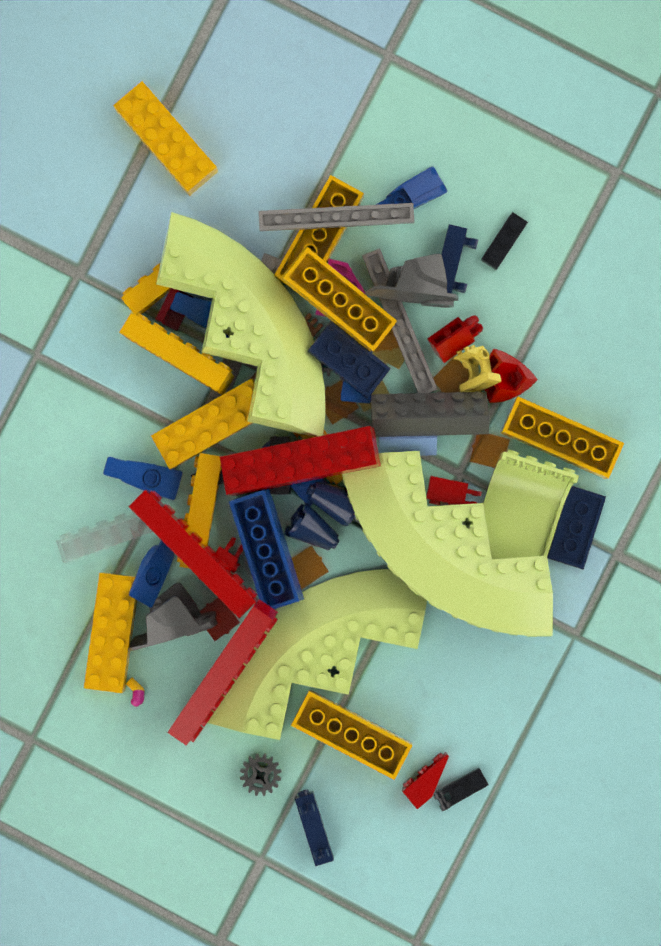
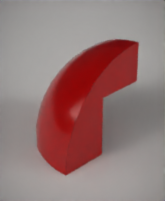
(514, 377)

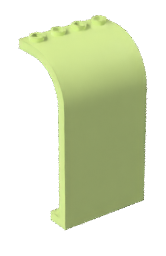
(524, 505)

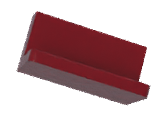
(167, 316)

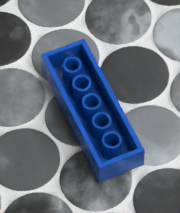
(266, 549)

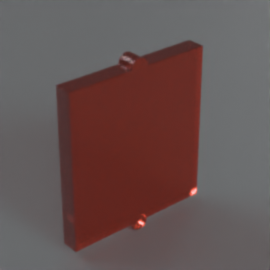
(226, 619)

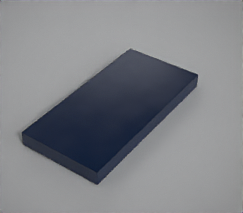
(349, 359)
(576, 527)

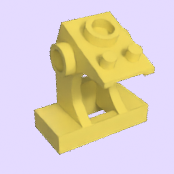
(471, 360)

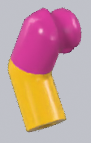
(138, 692)

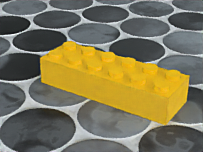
(165, 138)
(322, 240)
(338, 299)
(180, 355)
(205, 426)
(562, 438)
(111, 634)
(351, 734)

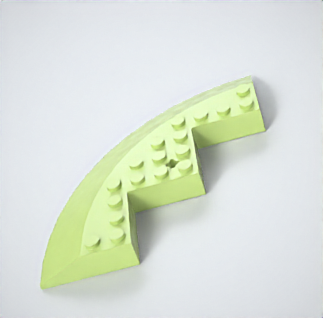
(258, 318)
(446, 559)
(314, 638)

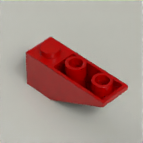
(423, 786)

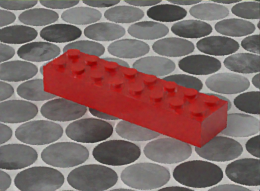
(300, 461)
(193, 553)
(220, 676)

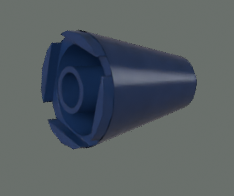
(332, 501)
(311, 528)

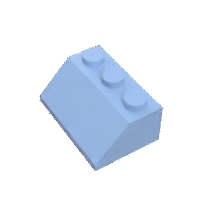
(425, 444)

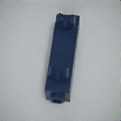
(451, 254)
(314, 827)

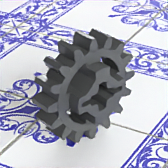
(267, 785)

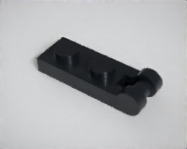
(461, 789)

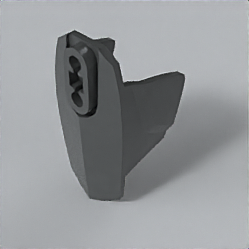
(418, 282)
(173, 617)

